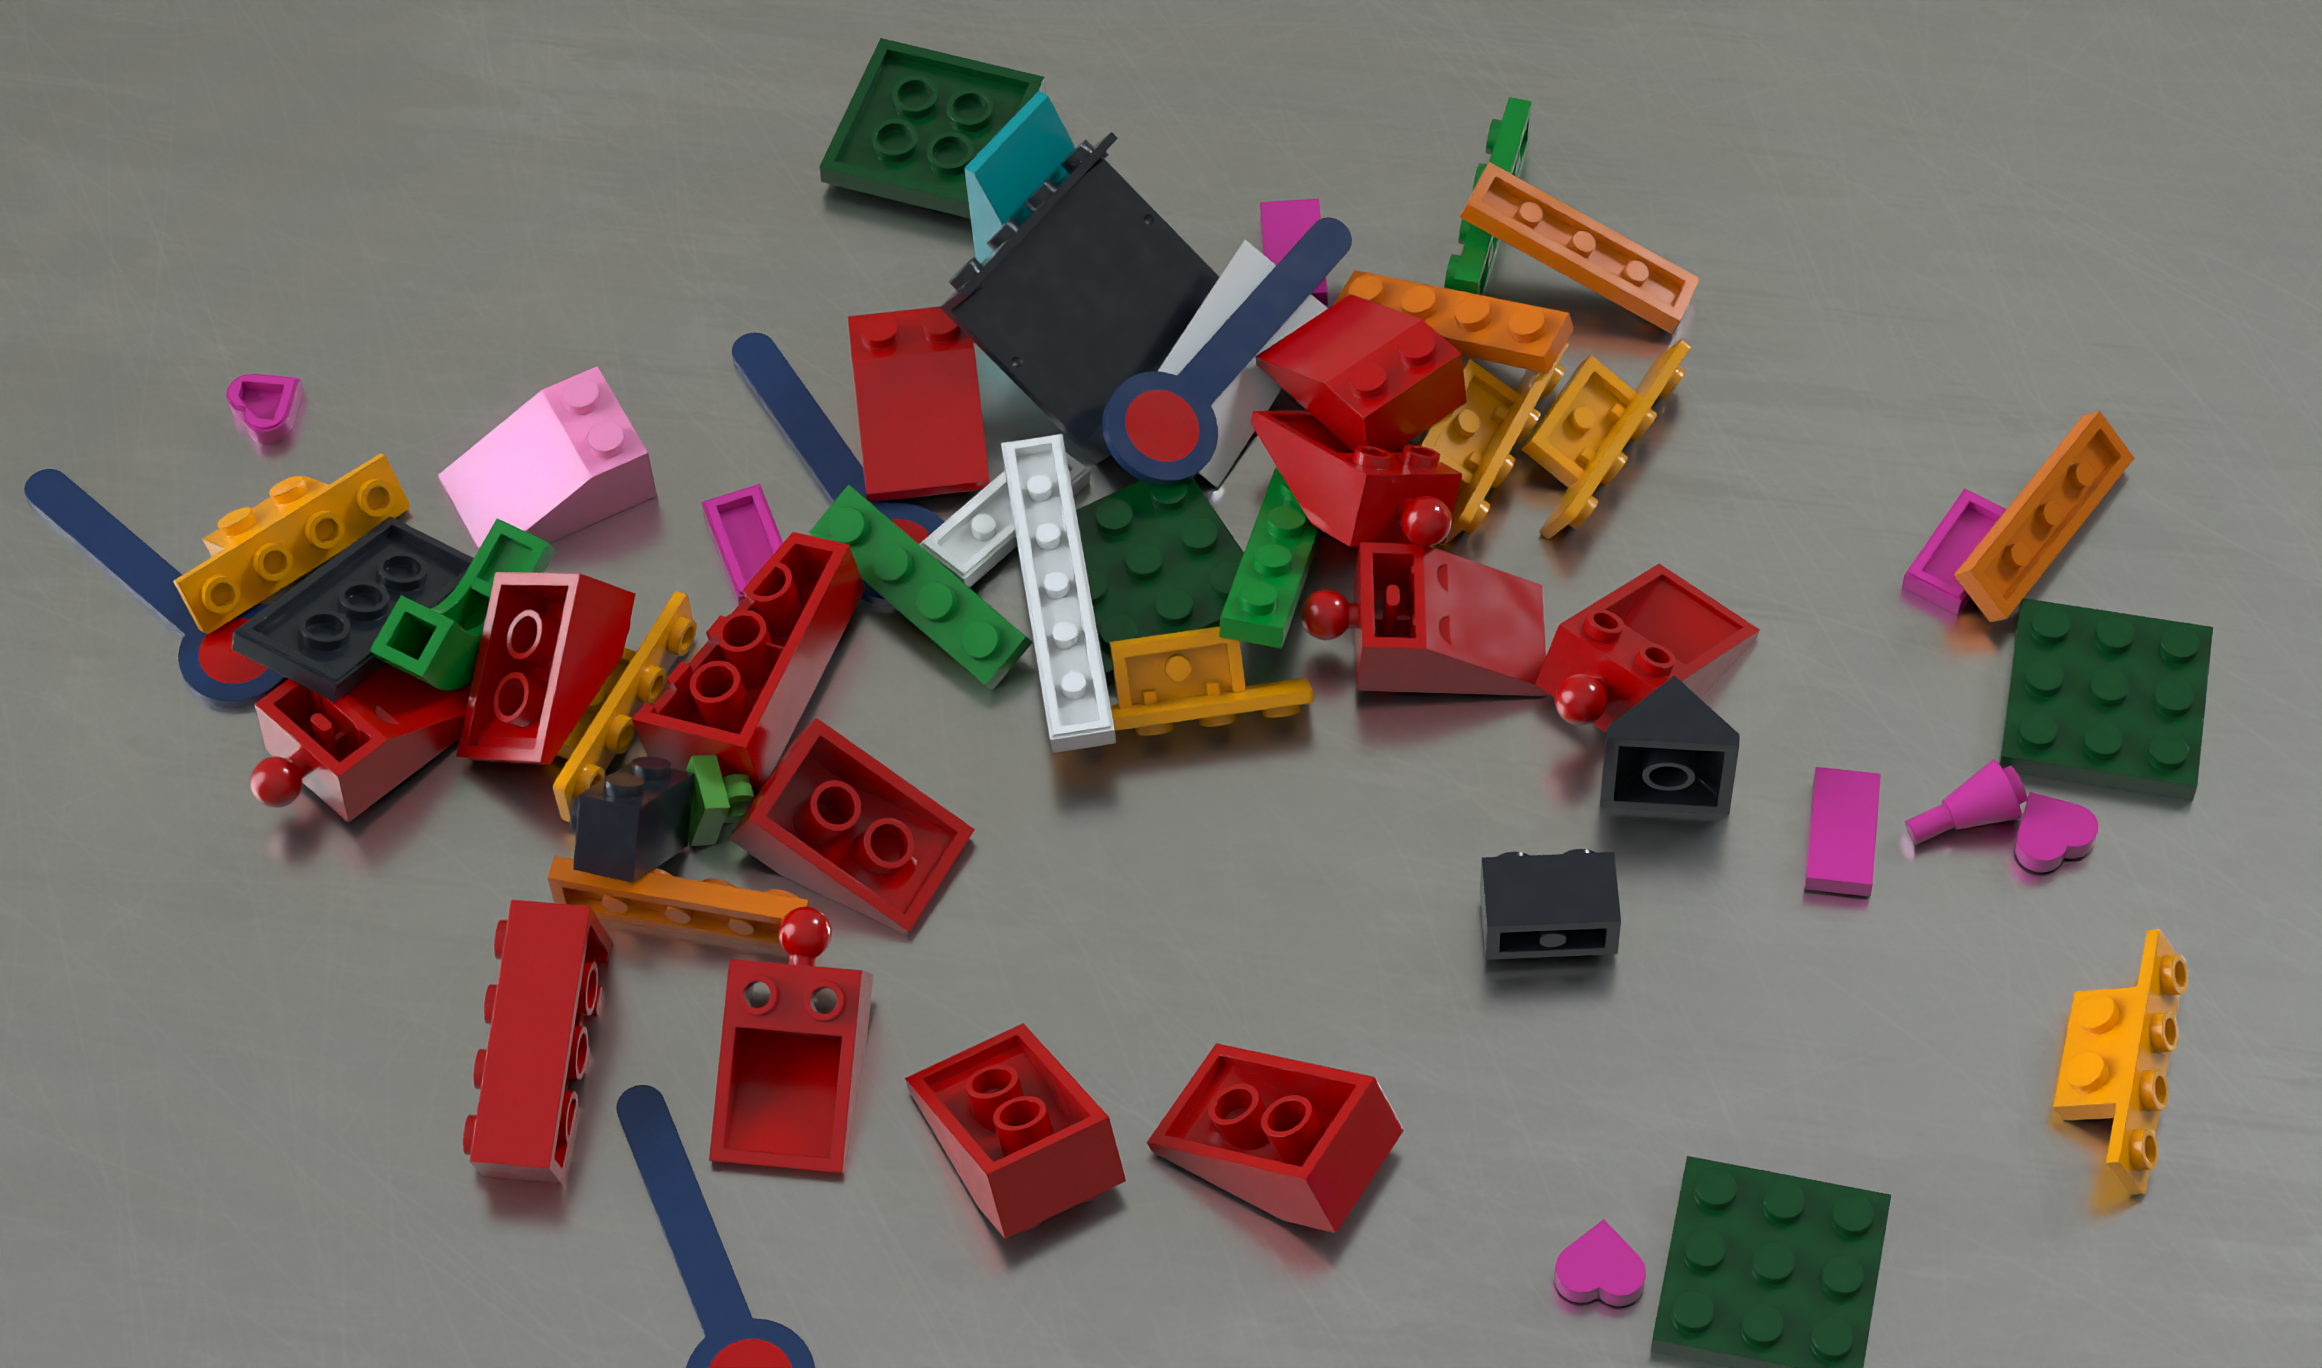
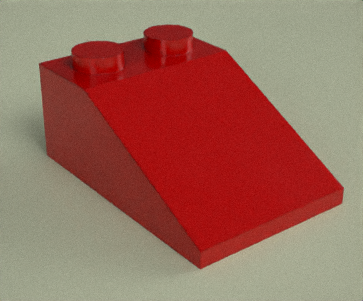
(1369, 373)
(917, 405)
(541, 663)
(851, 829)
(1018, 1130)
(1280, 1133)

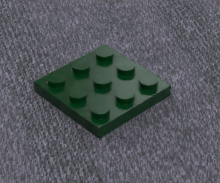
(921, 123)
(1155, 562)
(2106, 699)
(1770, 1269)

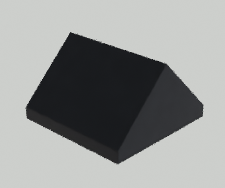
(1670, 755)

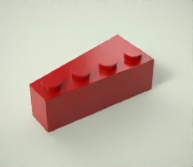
(758, 665)
(535, 1040)

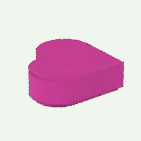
(265, 405)
(2052, 832)
(1600, 1267)

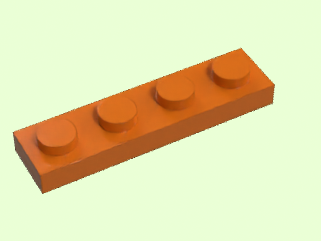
(1580, 248)
(1472, 322)
(2044, 516)
(678, 904)

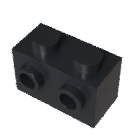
(632, 820)
(1550, 904)

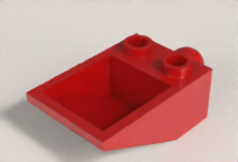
(1360, 493)
(1441, 625)
(1638, 641)
(356, 746)
(784, 1067)

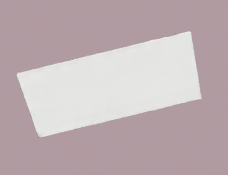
(1252, 387)

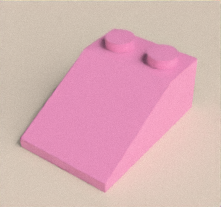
(553, 464)

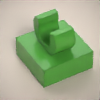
(714, 799)

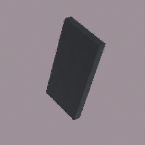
(331, 618)

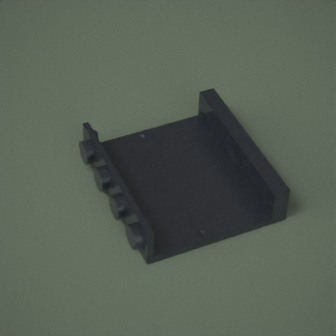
(1080, 294)

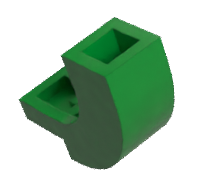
(444, 641)

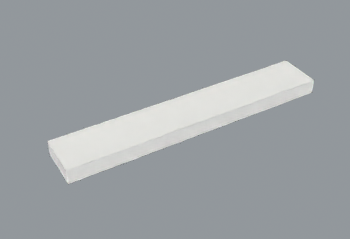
(1058, 594)

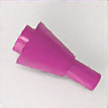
(1983, 799)

